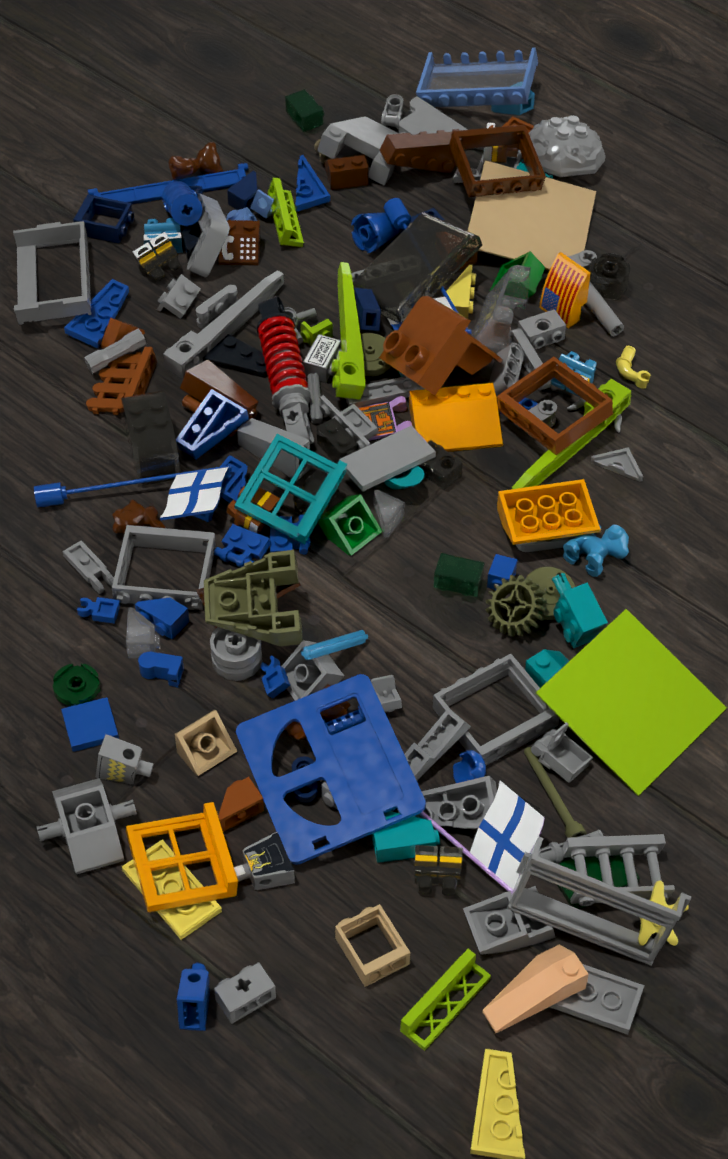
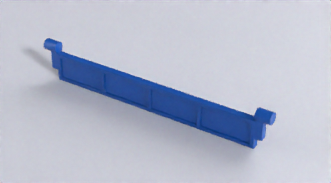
(154, 191)

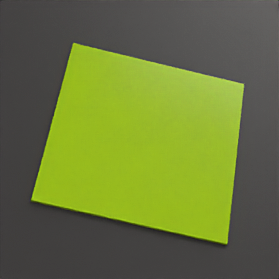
(631, 701)

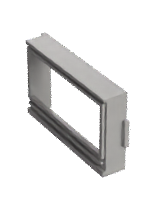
(45, 236)
(585, 924)

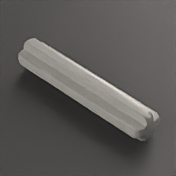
(315, 403)

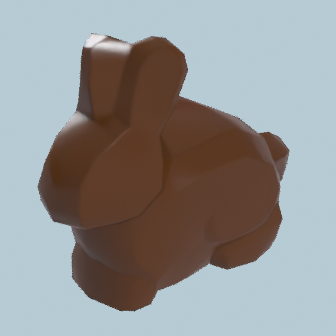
(135, 515)

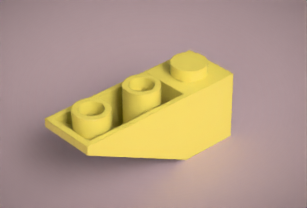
(461, 292)

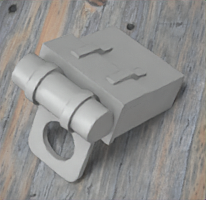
(561, 754)

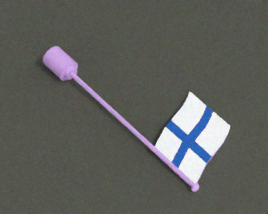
(502, 837)

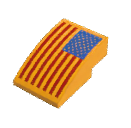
(565, 289)

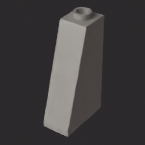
(258, 436)

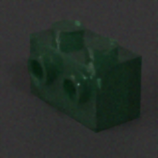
(304, 110)
(459, 575)

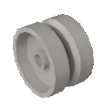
(235, 654)

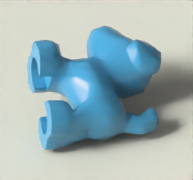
(612, 543)

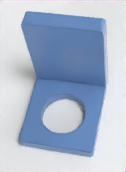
(262, 205)

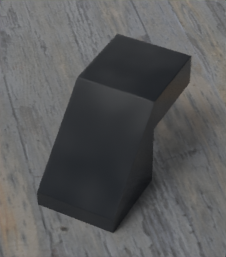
(190, 237)

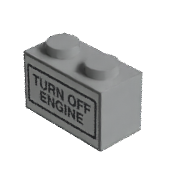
(321, 356)

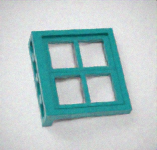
(317, 503)

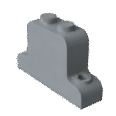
(426, 118)

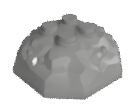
(567, 147)

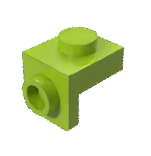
(310, 333)

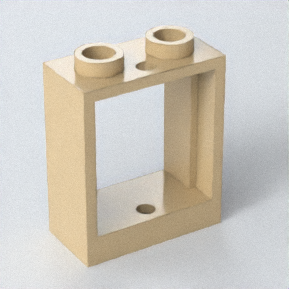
(383, 965)

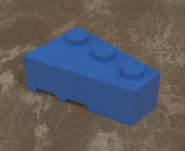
(210, 424)

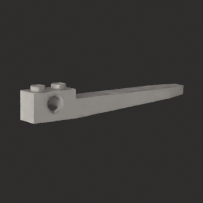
(193, 347)

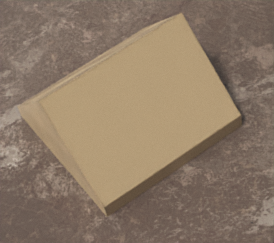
(204, 743)

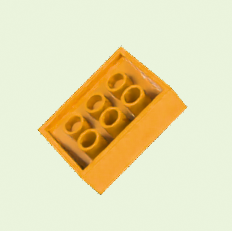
(457, 416)
(547, 512)

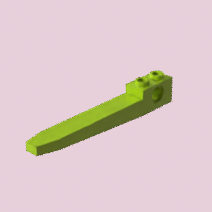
(349, 364)
(549, 462)

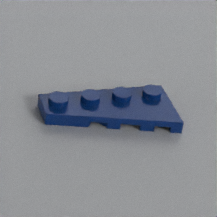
(103, 306)

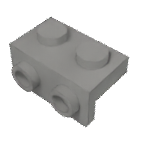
(179, 296)

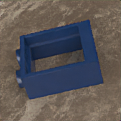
(107, 207)

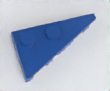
(309, 188)

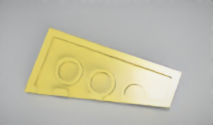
(497, 1119)

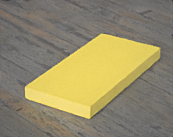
(181, 919)

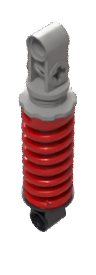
(284, 367)

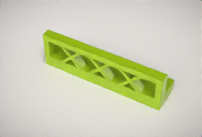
(282, 218)
(437, 993)

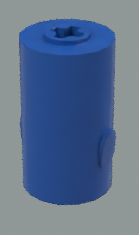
(182, 203)

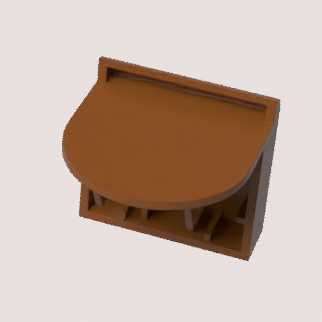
(432, 345)

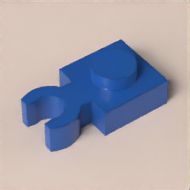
(102, 610)
(275, 679)

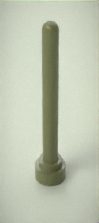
(572, 828)

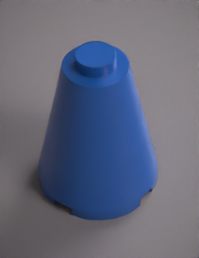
(372, 231)

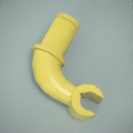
(624, 367)

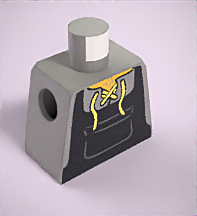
(266, 864)

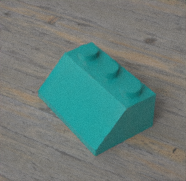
(545, 665)

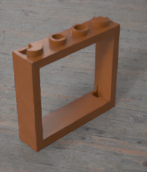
(553, 368)

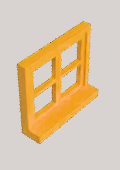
(216, 853)

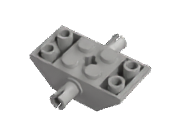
(88, 825)

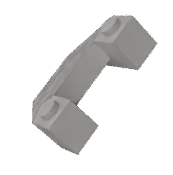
(362, 135)

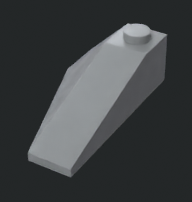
(460, 803)

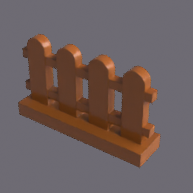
(135, 381)

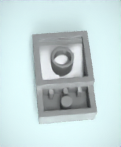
(502, 929)

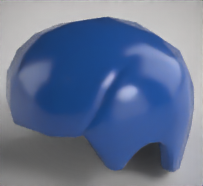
(470, 767)

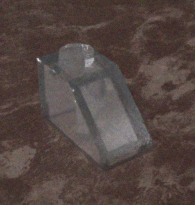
(140, 635)

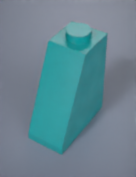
(400, 839)

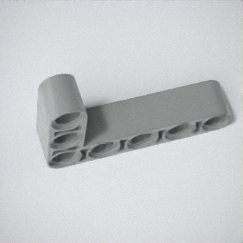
(214, 234)

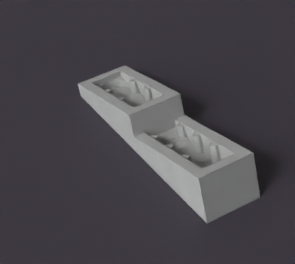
(436, 742)

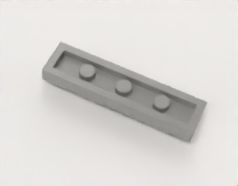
(385, 391)

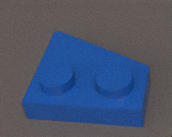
(234, 479)

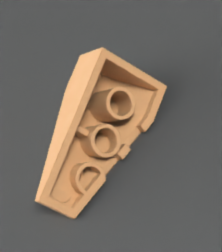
(539, 985)

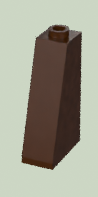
(207, 376)

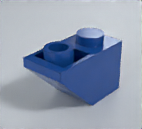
(165, 614)

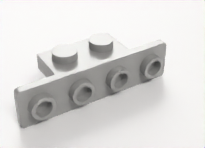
(352, 420)

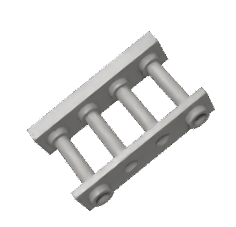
(626, 847)

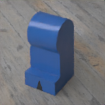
(162, 667)

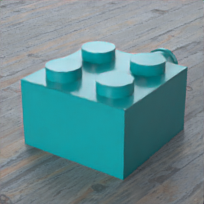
(577, 612)

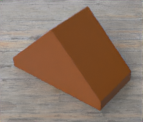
(116, 331)

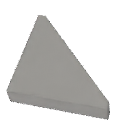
(620, 462)

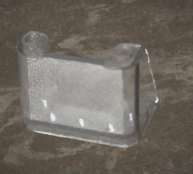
(496, 315)

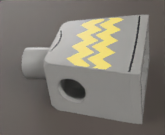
(121, 761)

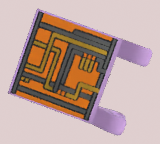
(383, 417)

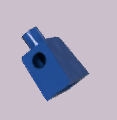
(193, 988)

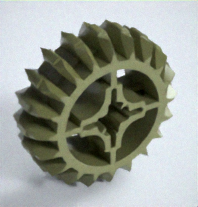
(517, 587)

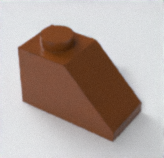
(240, 803)

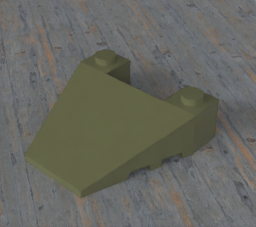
(248, 600)

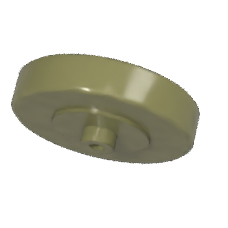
(372, 350)
(543, 577)

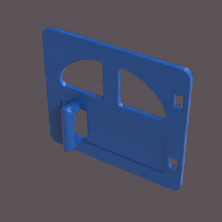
(352, 754)

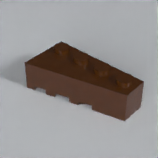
(420, 150)

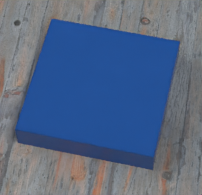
(89, 723)

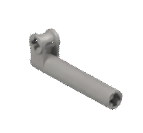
(595, 301)

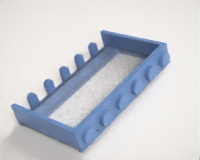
(478, 82)

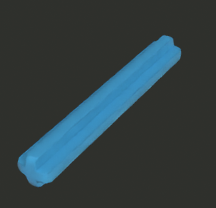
(334, 645)

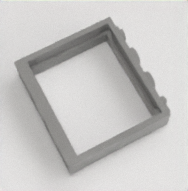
(162, 539)
(515, 737)

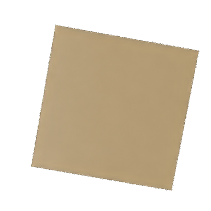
(532, 221)

